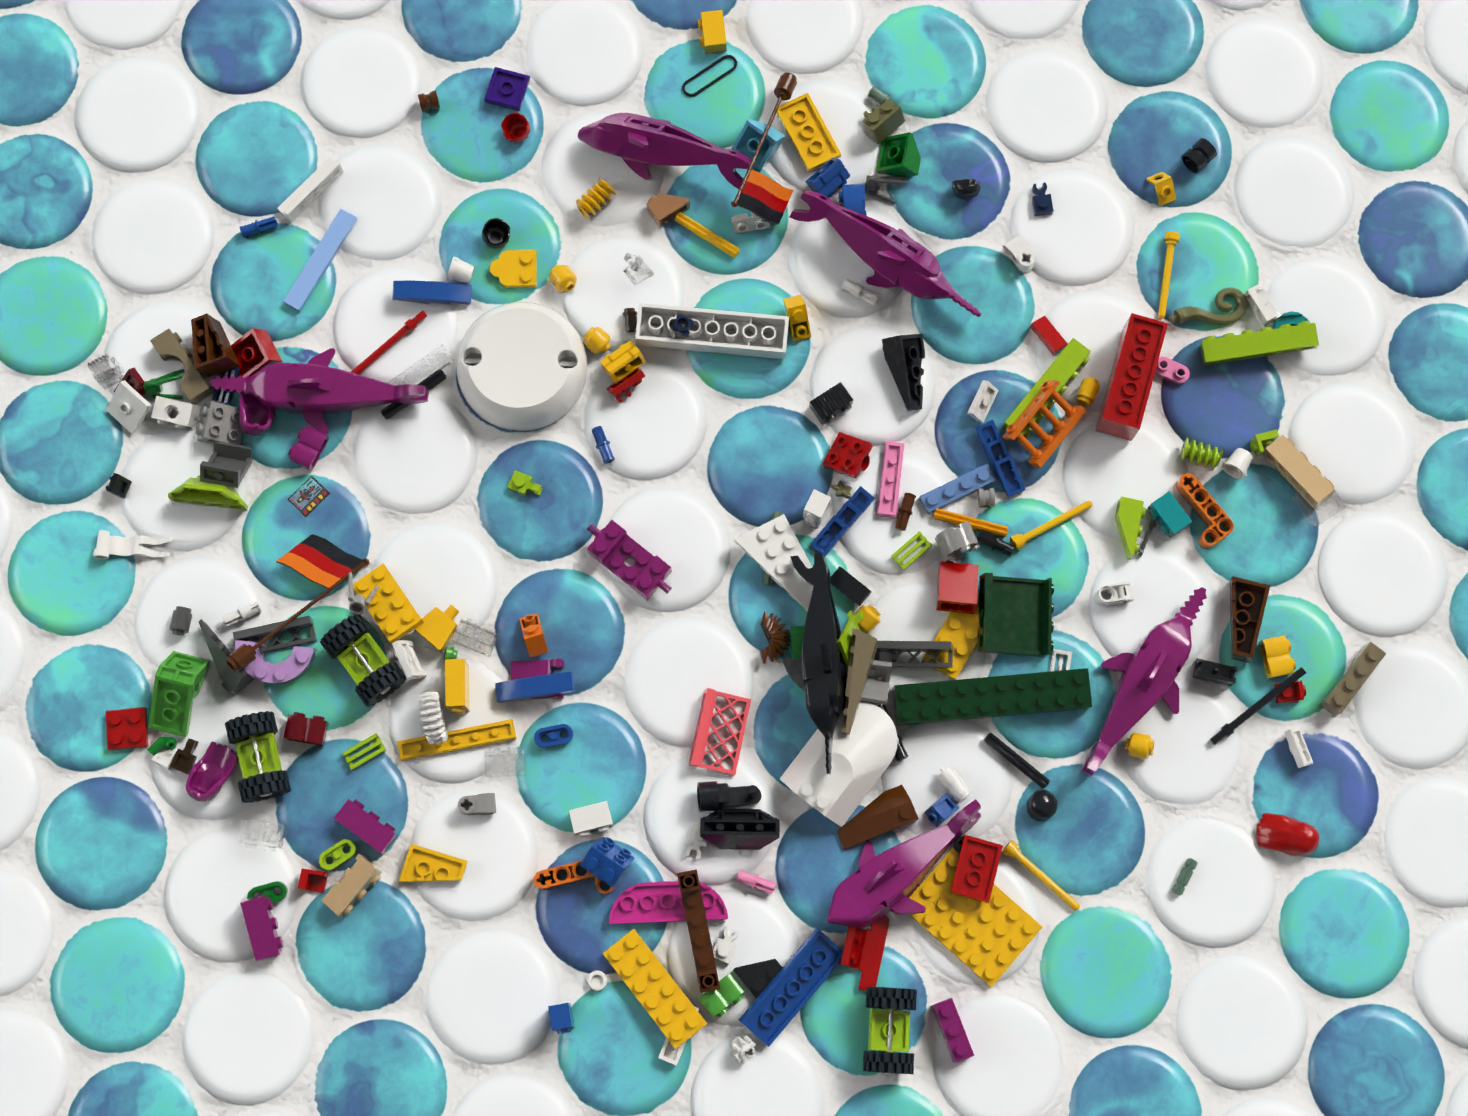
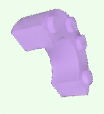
(282, 672)

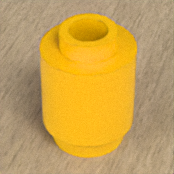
(1087, 391)

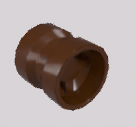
(433, 101)

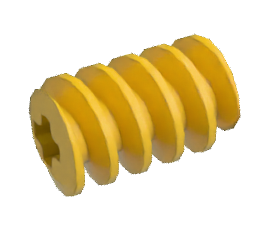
(594, 198)

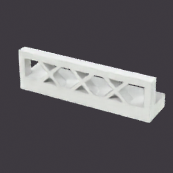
(310, 189)

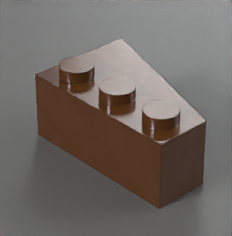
(211, 346)

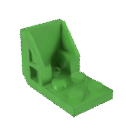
(174, 689)

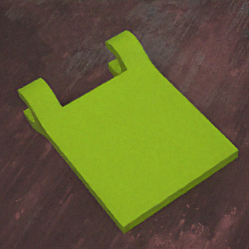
(846, 637)

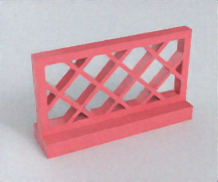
(704, 724)

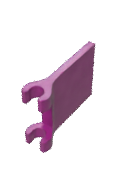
(532, 668)

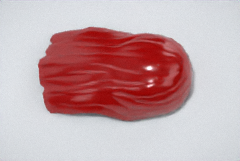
(1287, 835)

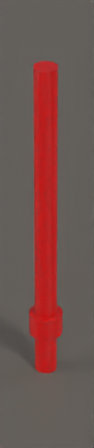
(410, 325)

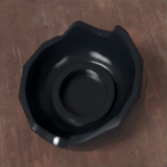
(966, 188)
(496, 233)
(1041, 805)

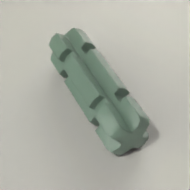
(1184, 876)

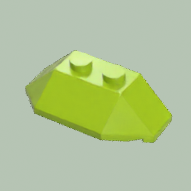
(208, 494)

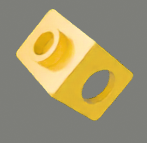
(1164, 188)

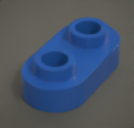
(553, 734)

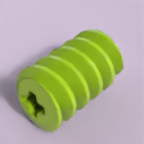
(1201, 454)

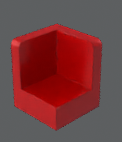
(313, 880)

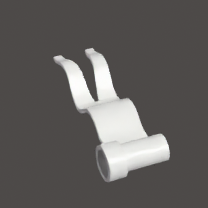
(125, 546)

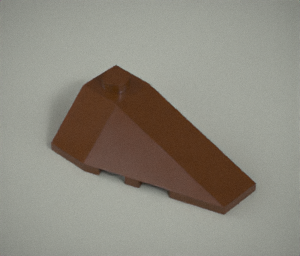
(884, 814)

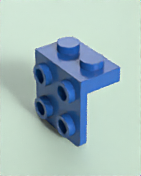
(607, 860)

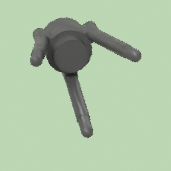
(874, 183)

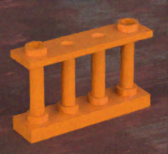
(1057, 435)

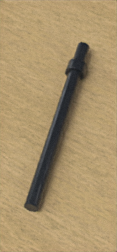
(1228, 729)

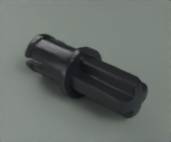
(995, 543)

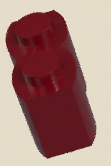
(306, 729)

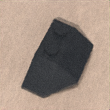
(739, 829)

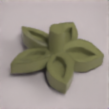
(842, 490)

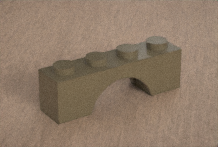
(193, 384)
(1353, 679)

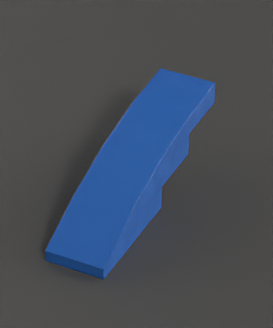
(431, 291)
(999, 458)
(842, 521)
(535, 687)

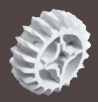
(433, 718)

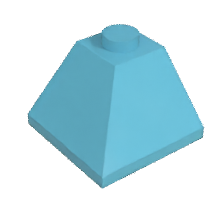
(750, 137)

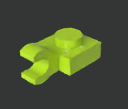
(522, 483)

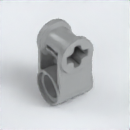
(481, 804)

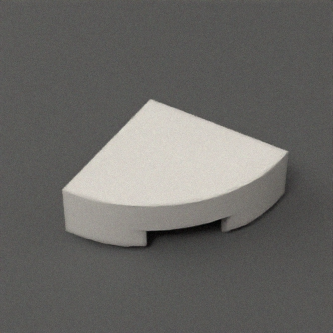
(164, 758)

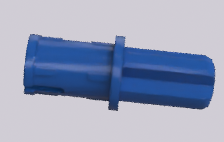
(258, 227)
(603, 444)

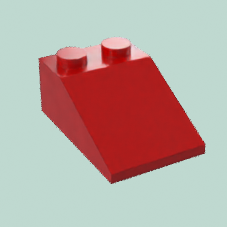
(255, 352)

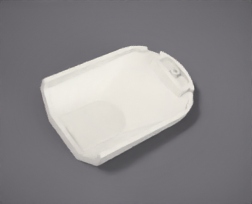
(855, 763)

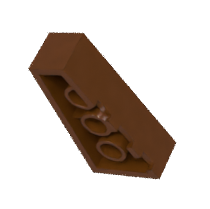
(1246, 615)

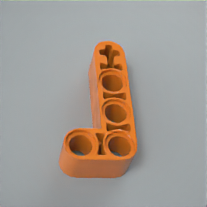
(1201, 510)
(572, 877)

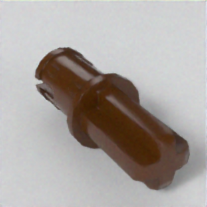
(905, 511)

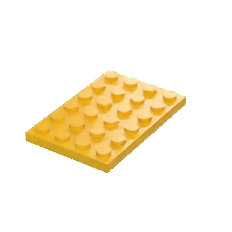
(976, 932)

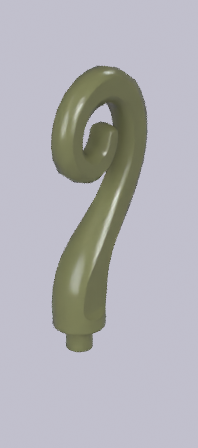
(1190, 313)

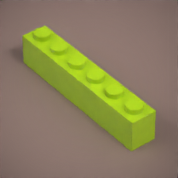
(1259, 344)
(1062, 369)

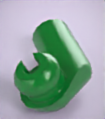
(162, 743)

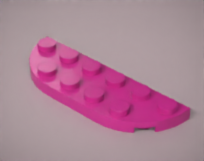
(661, 903)

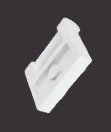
(407, 657)

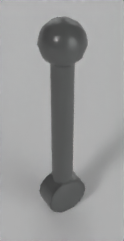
(1152, 524)

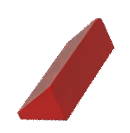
(1048, 335)

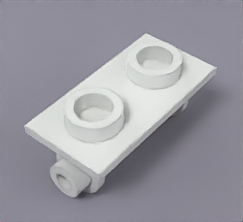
(743, 223)

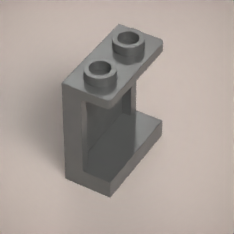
(227, 464)

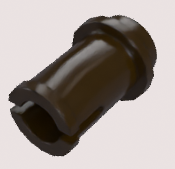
(630, 319)

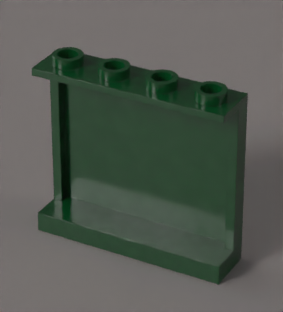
(1015, 615)

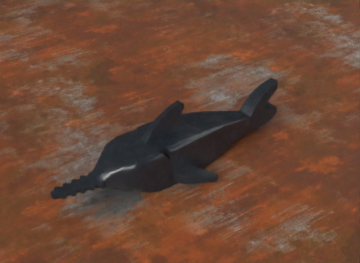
(821, 665)

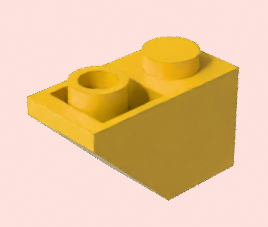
(798, 318)

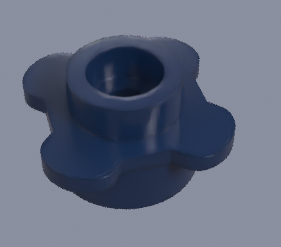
(680, 319)

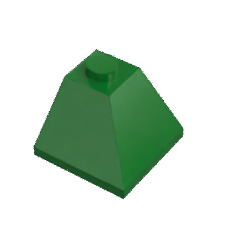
(899, 156)

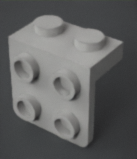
(219, 423)
(877, 683)

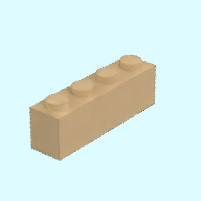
(1299, 471)

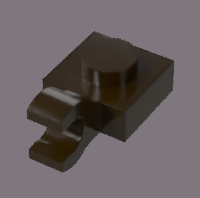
(184, 758)

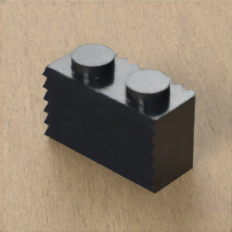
(831, 403)

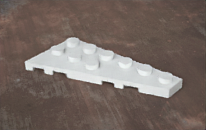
(771, 548)

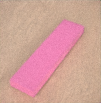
(890, 479)

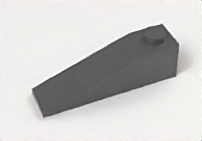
(231, 680)

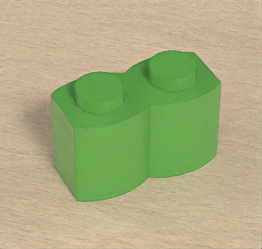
(718, 1000)

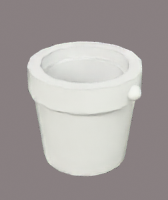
(460, 271)
(1238, 463)

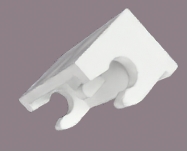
(1261, 305)

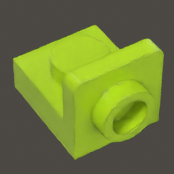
(1263, 438)

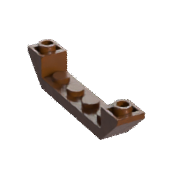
(698, 931)

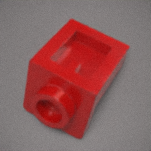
(1294, 693)

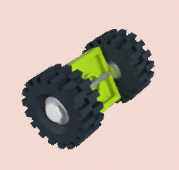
(363, 659)
(258, 756)
(889, 1030)

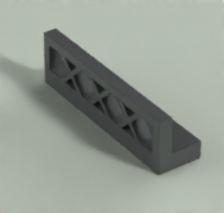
(262, 631)
(916, 646)

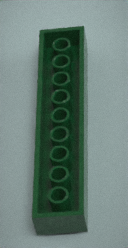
(992, 697)

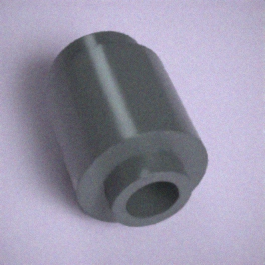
(180, 620)

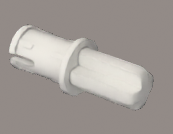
(860, 292)
(241, 614)

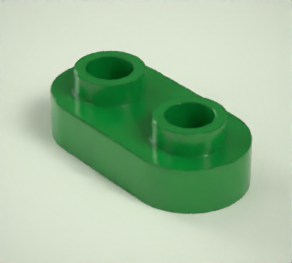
(269, 890)

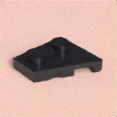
(758, 975)

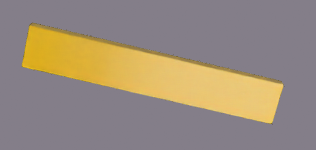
(458, 740)

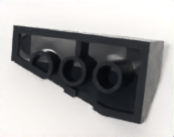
(904, 360)

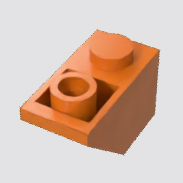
(533, 635)

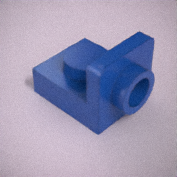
(941, 810)

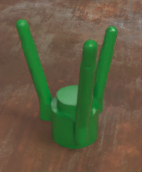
(154, 386)

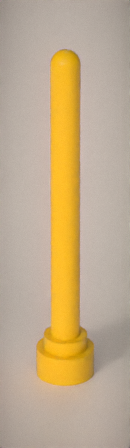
(1171, 239)
(1020, 540)
(1013, 851)

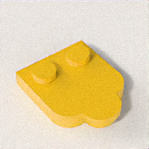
(516, 268)

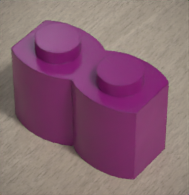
(308, 448)

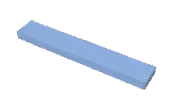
(320, 260)

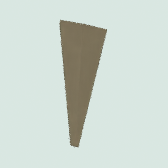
(861, 659)

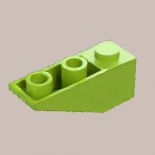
(1127, 519)

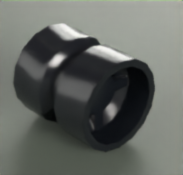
(1200, 154)

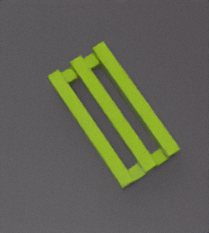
(922, 540)
(349, 759)

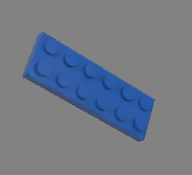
(792, 987)

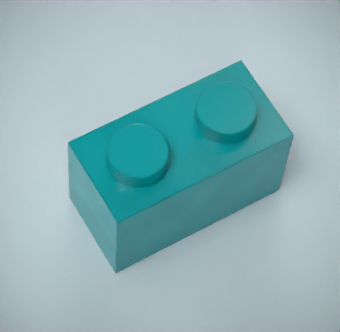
(1169, 515)

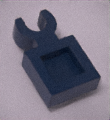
(1041, 203)

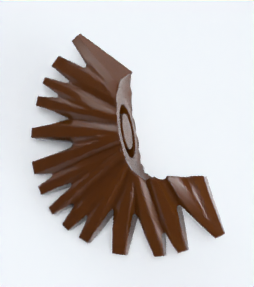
(776, 639)

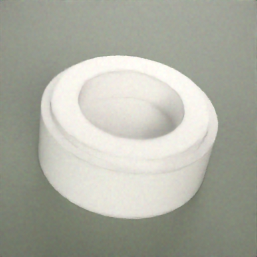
(597, 980)

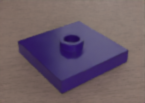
(507, 89)

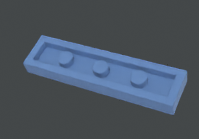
(957, 488)

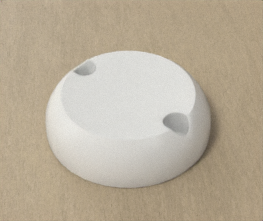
(521, 366)

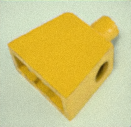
(438, 627)

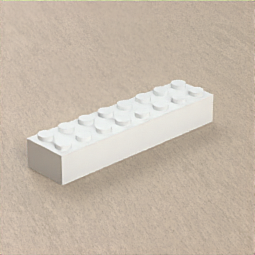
(713, 331)

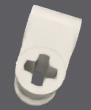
(1018, 251)
(1118, 594)

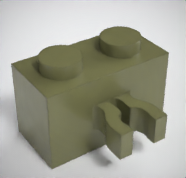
(882, 120)

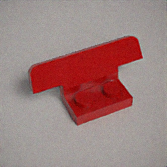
(864, 951)

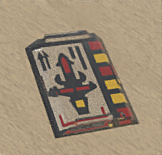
(308, 496)

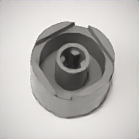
(957, 541)

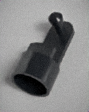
(715, 796)

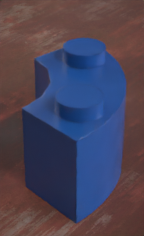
(853, 197)

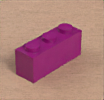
(366, 825)
(262, 927)
(952, 1030)

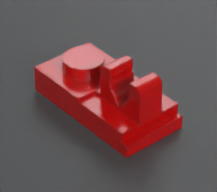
(622, 386)

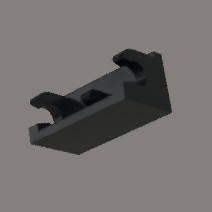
(1214, 672)

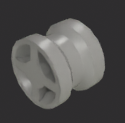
(986, 497)

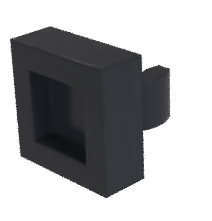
(118, 485)

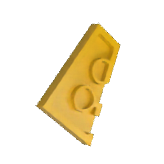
(430, 865)

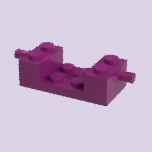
(611, 549)

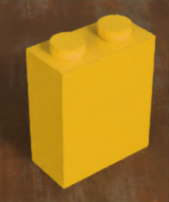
(457, 686)

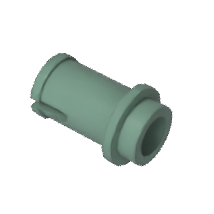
(878, 95)

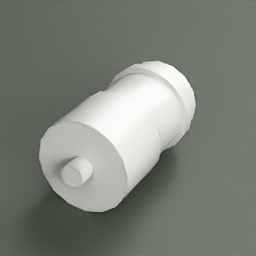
(953, 782)

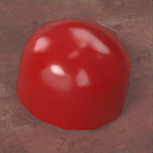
(515, 127)

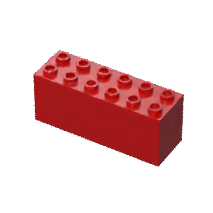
(1131, 377)

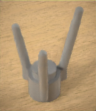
(358, 602)

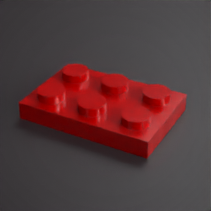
(976, 869)

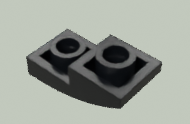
(850, 586)

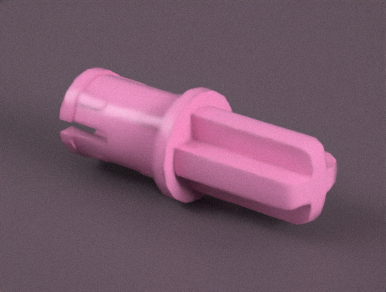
(756, 881)

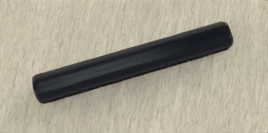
(429, 383)
(1017, 760)

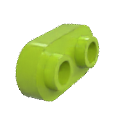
(337, 854)

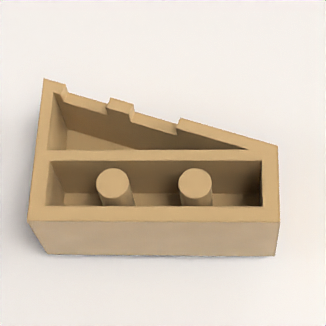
(352, 886)

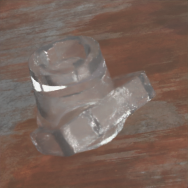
(637, 269)

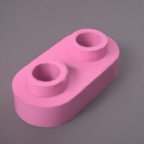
(1170, 372)

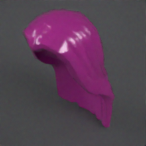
(254, 415)
(211, 772)

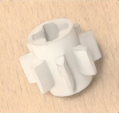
(743, 1048)

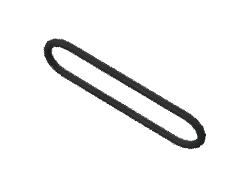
(726, 56)

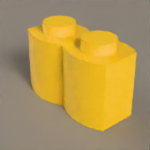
(1277, 657)

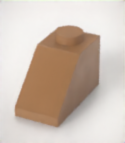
(666, 207)

